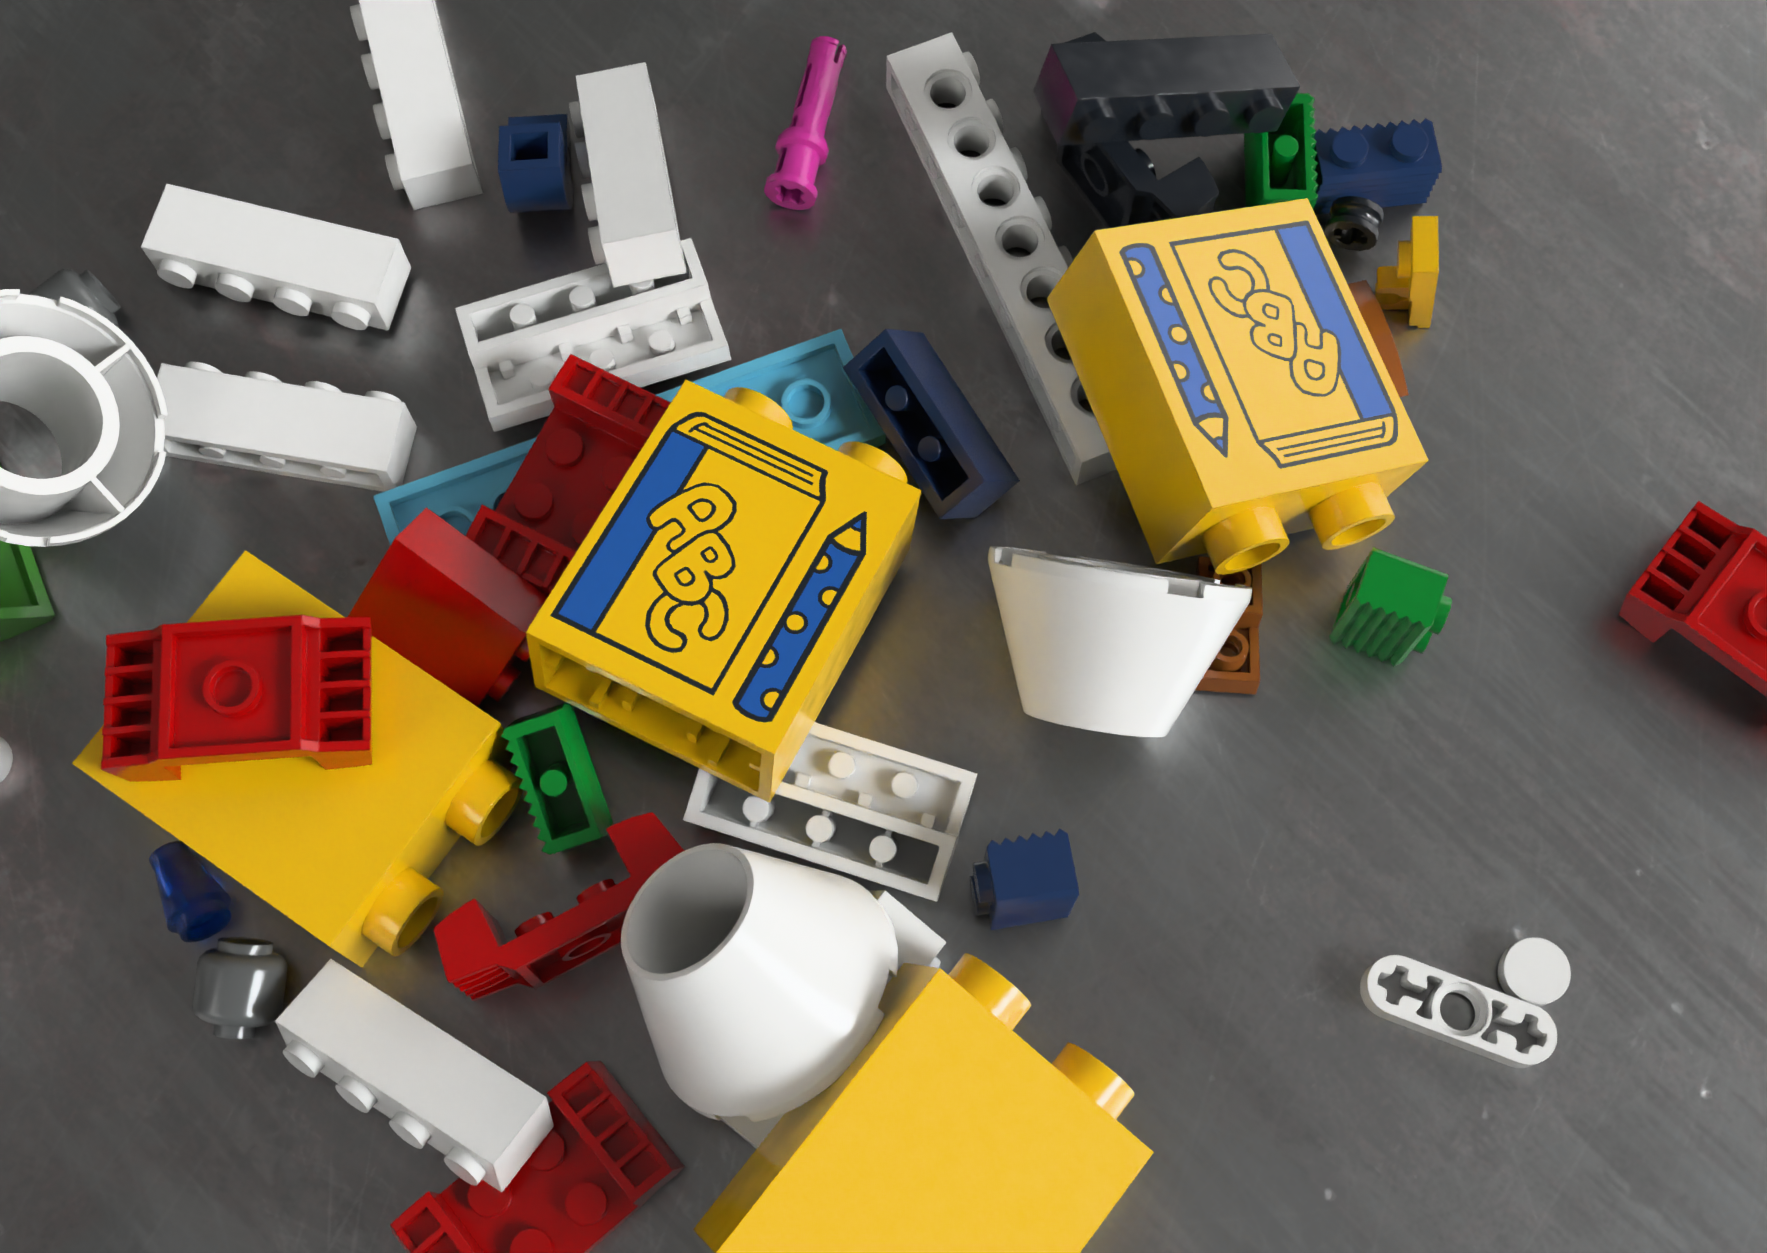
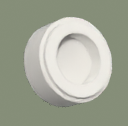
(1534, 971)

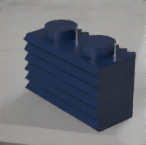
(1377, 163)
(1025, 880)

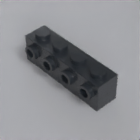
(1164, 88)

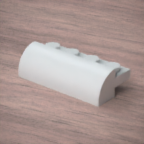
(629, 330)
(850, 810)

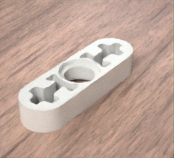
(1511, 1011)

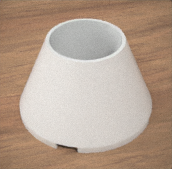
(99, 406)
(1109, 638)
(755, 977)

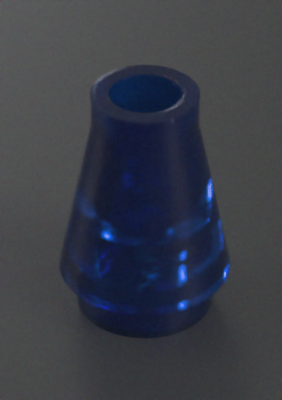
(189, 895)

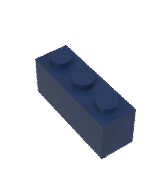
(930, 424)

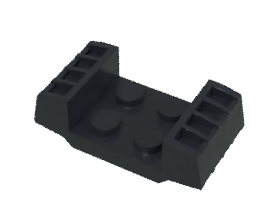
(1123, 182)

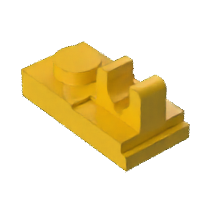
(1415, 277)

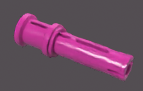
(803, 143)

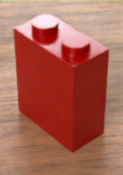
(451, 609)

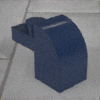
(535, 163)

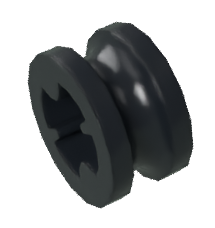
(1354, 223)

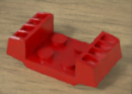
(568, 472)
(1710, 591)
(237, 694)
(546, 946)
(569, 1193)

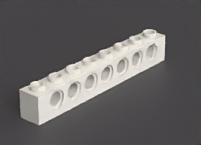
(943, 74)

